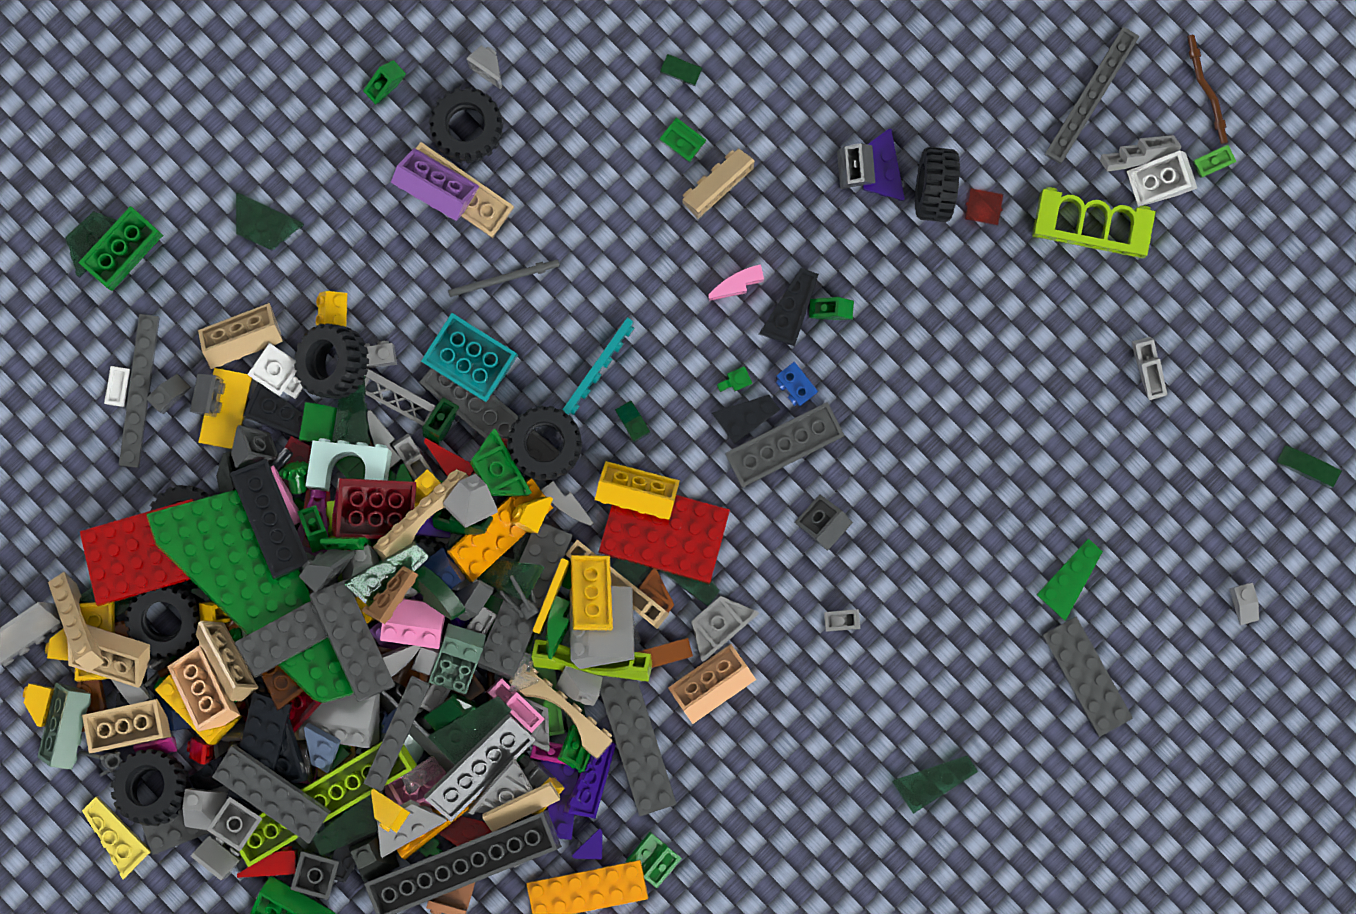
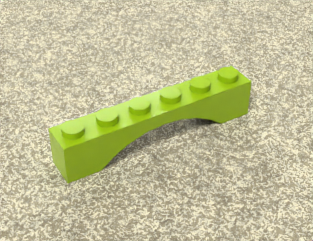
(632, 669)

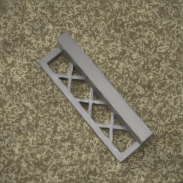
(397, 390)

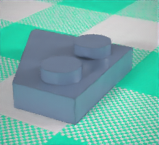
(321, 747)

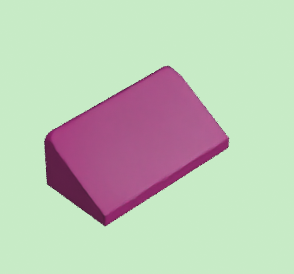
(165, 745)
(551, 756)

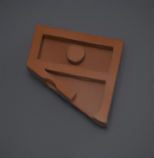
(656, 590)

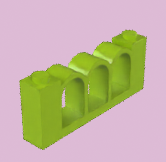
(1139, 234)

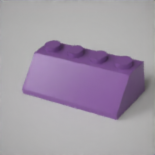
(434, 184)

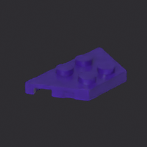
(886, 168)

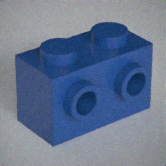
(796, 385)

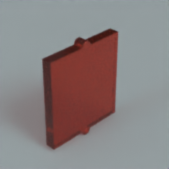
(984, 206)

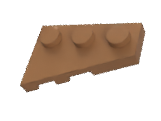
(386, 602)

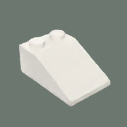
(1162, 178)

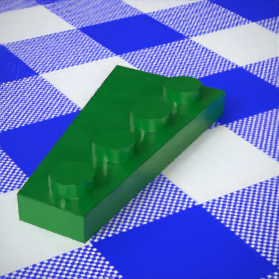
(1066, 585)

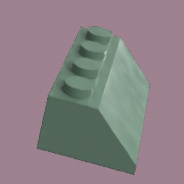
(64, 726)

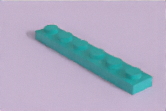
(603, 361)

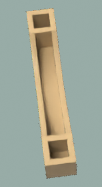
(405, 531)
(641, 603)
(82, 645)
(592, 738)

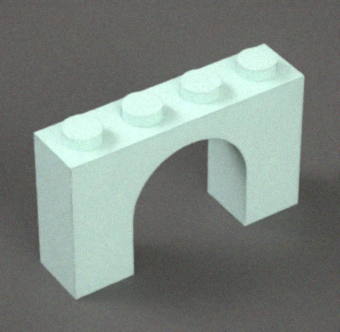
(326, 454)

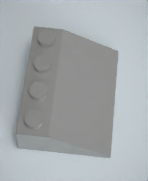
(27, 629)
(603, 647)
(348, 720)

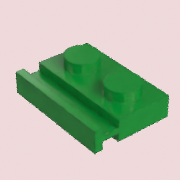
(682, 140)
(572, 751)

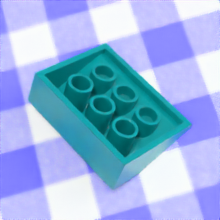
(469, 357)

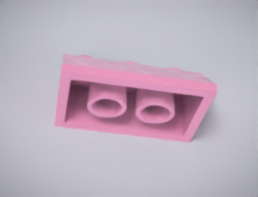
(414, 624)

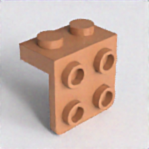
(453, 902)

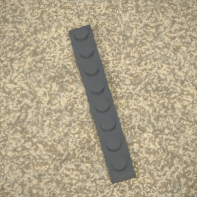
(1091, 95)
(139, 391)

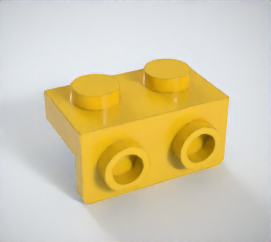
(332, 308)

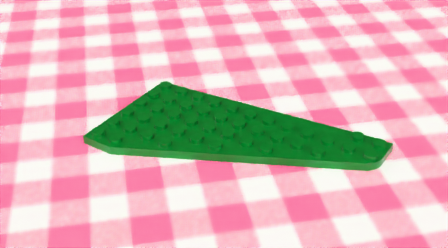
(223, 558)

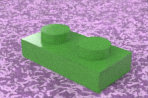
(1214, 161)

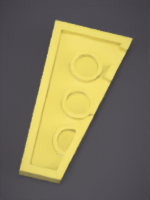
(119, 840)

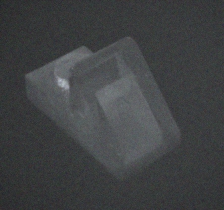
(522, 679)

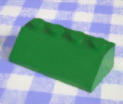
(121, 248)
(280, 899)

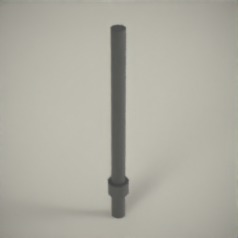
(538, 268)

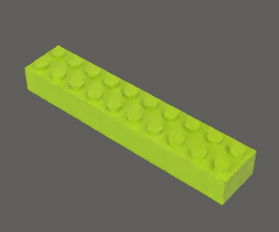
(334, 791)

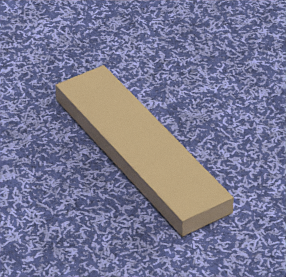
(521, 806)

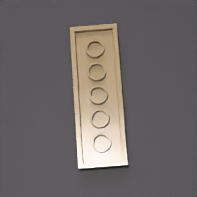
(486, 209)

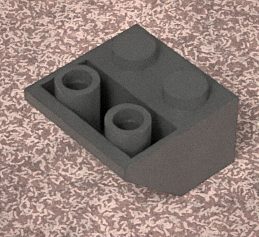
(856, 165)
(207, 395)

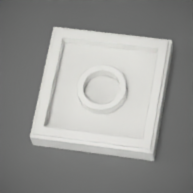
(273, 369)

